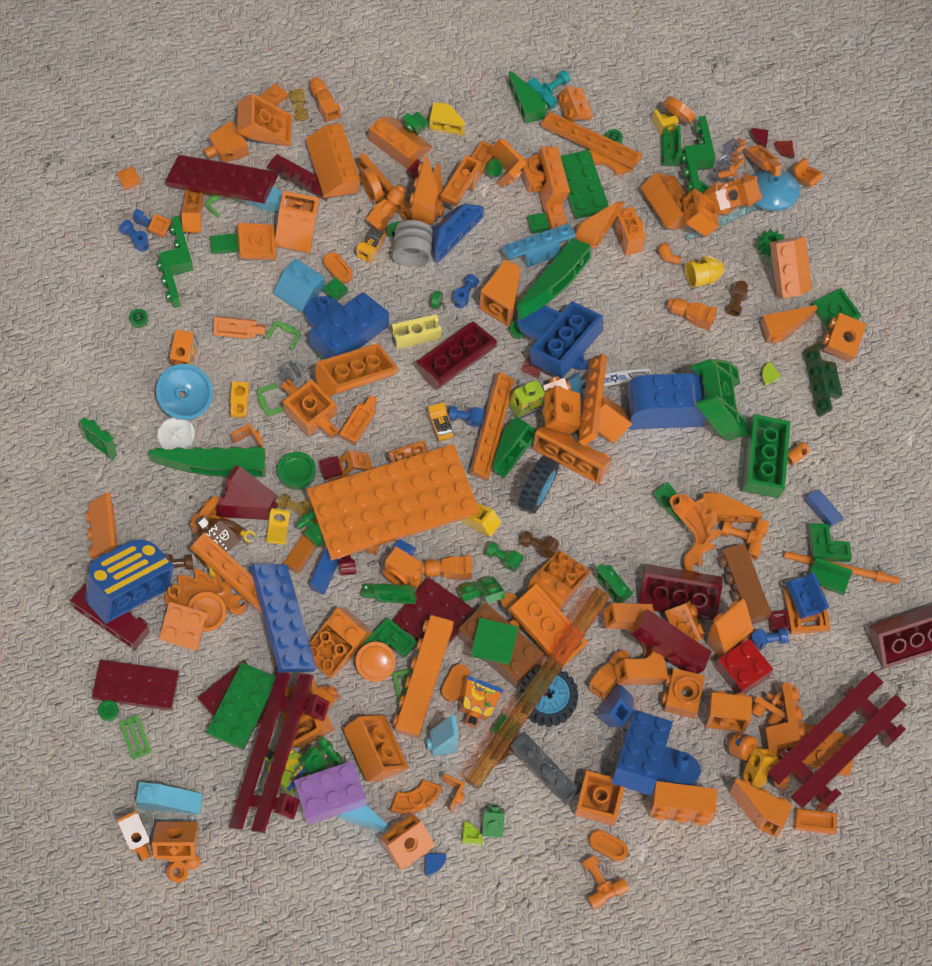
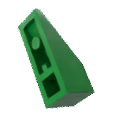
(527, 99)
(513, 444)

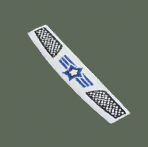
(620, 377)

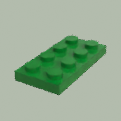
(585, 188)
(242, 706)

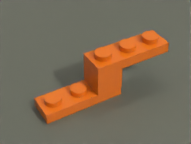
(467, 174)
(555, 188)
(790, 733)

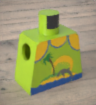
(527, 399)
(292, 771)

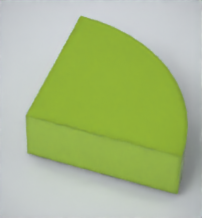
(769, 374)
(471, 834)

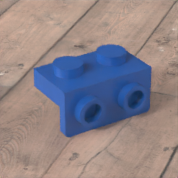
(807, 596)

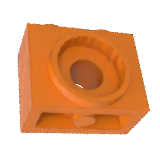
(534, 179)
(700, 212)
(630, 231)
(834, 341)
(562, 410)
(403, 569)
(675, 701)
(175, 841)
(417, 842)

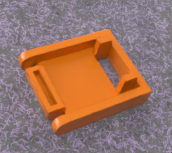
(795, 620)

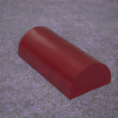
(455, 355)

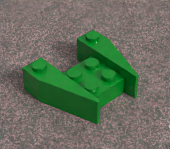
(720, 400)

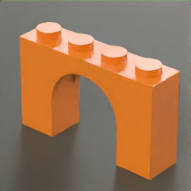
(645, 671)

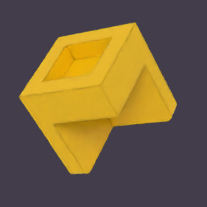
(663, 121)

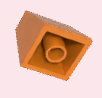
(501, 292)

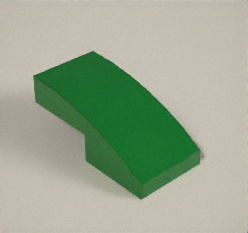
(663, 496)

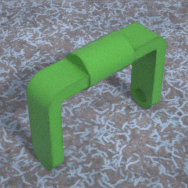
(213, 198)
(288, 328)
(262, 402)

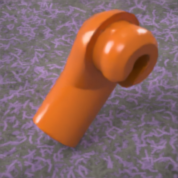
(666, 254)

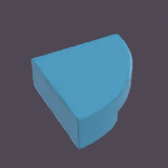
(575, 382)

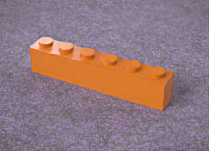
(424, 676)

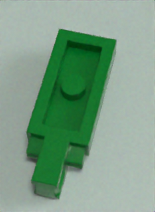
(389, 593)

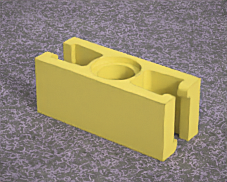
(420, 324)

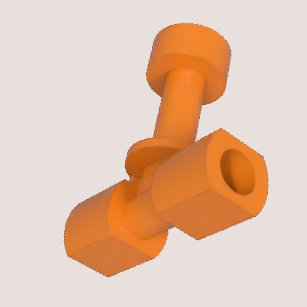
(753, 538)
(606, 889)

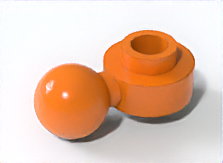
(182, 869)

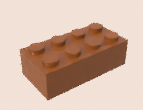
(525, 654)

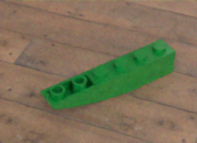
(556, 277)
(213, 461)

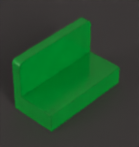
(831, 576)

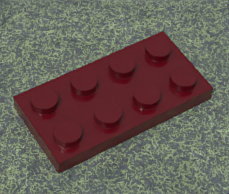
(136, 685)

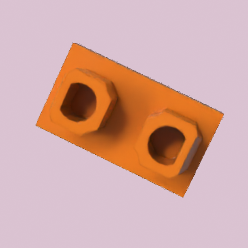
(761, 705)

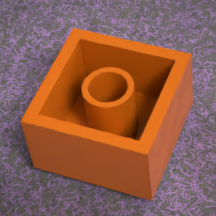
(728, 711)
(599, 798)

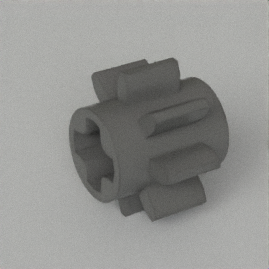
(290, 371)

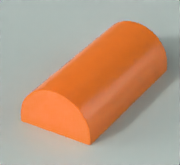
(354, 369)

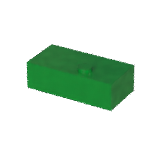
(766, 456)

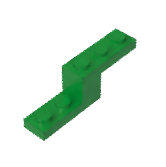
(698, 156)
(175, 262)

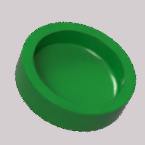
(296, 470)

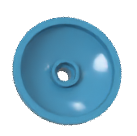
(778, 191)
(192, 383)

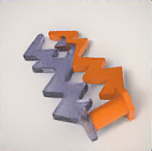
(729, 152)

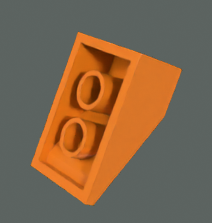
(263, 121)

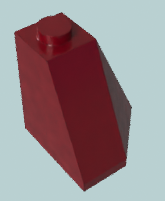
(246, 497)

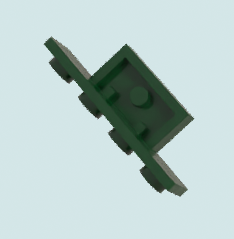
(823, 380)

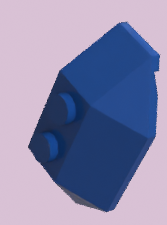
(455, 228)

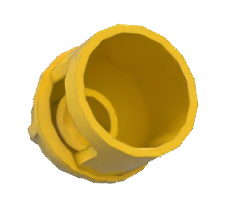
(704, 272)

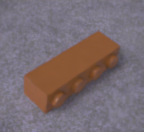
(745, 582)

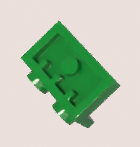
(612, 583)

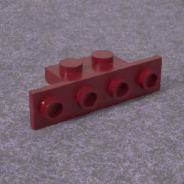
(295, 174)

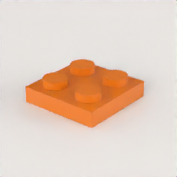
(256, 241)
(183, 625)

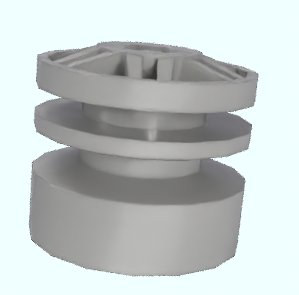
(412, 243)

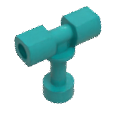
(546, 90)

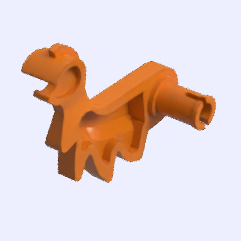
(700, 523)
(189, 587)

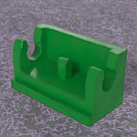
(671, 147)

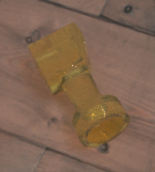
(297, 98)
(300, 508)

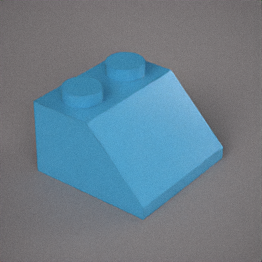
(299, 285)

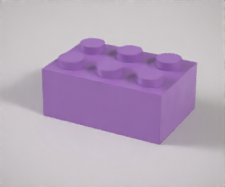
(330, 793)

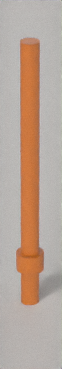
(879, 576)

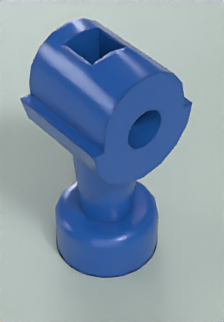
(139, 238)
(461, 295)
(474, 416)
(761, 639)

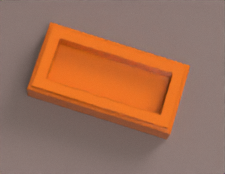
(816, 821)

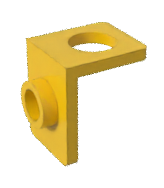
(278, 529)

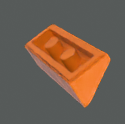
(300, 554)

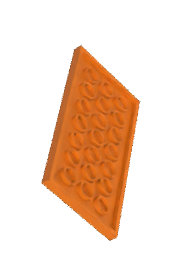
(392, 501)

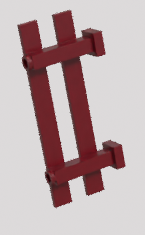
(294, 707)
(877, 722)

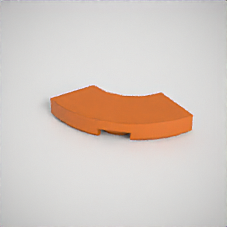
(616, 167)
(416, 800)

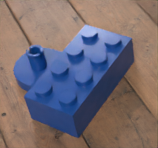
(346, 327)
(560, 336)
(647, 758)

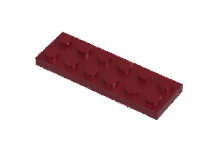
(221, 179)

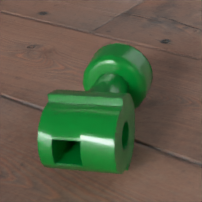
(510, 560)

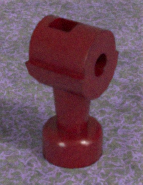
(347, 566)

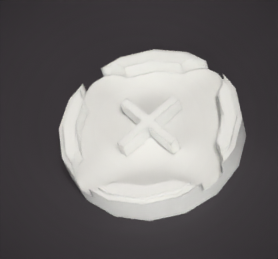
(175, 434)

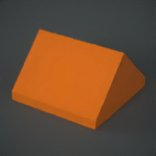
(613, 420)

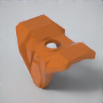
(747, 191)

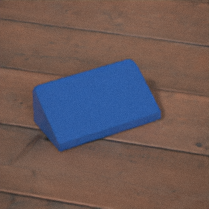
(823, 508)
(323, 573)

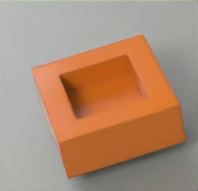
(128, 178)
(159, 225)

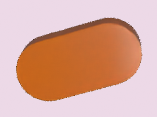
(337, 267)
(453, 685)
(608, 845)

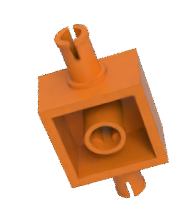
(310, 408)

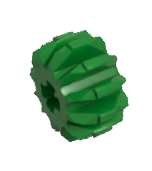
(764, 240)

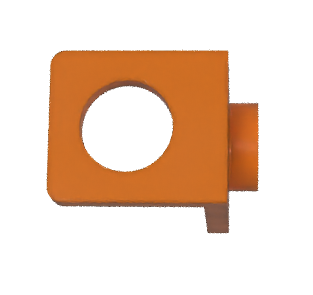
(248, 430)
(355, 460)
(457, 784)

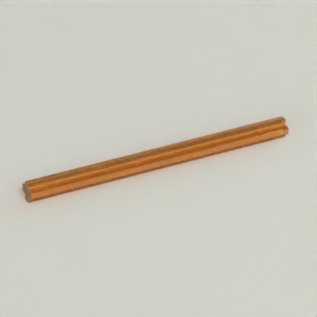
(536, 689)

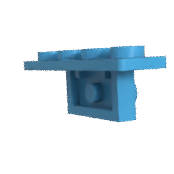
(539, 246)

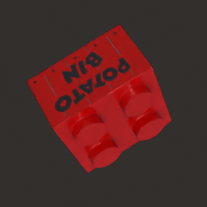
(744, 667)

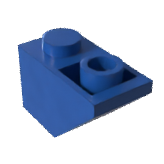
(617, 707)

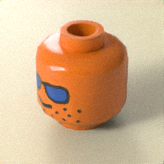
(742, 745)

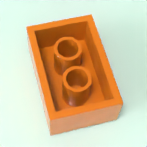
(683, 803)

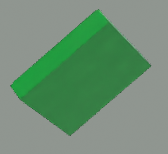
(833, 304)
(494, 641)

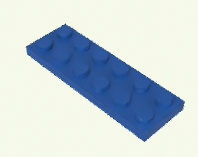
(283, 618)

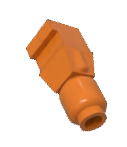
(326, 104)
(387, 207)
(695, 313)
(452, 568)
(606, 678)

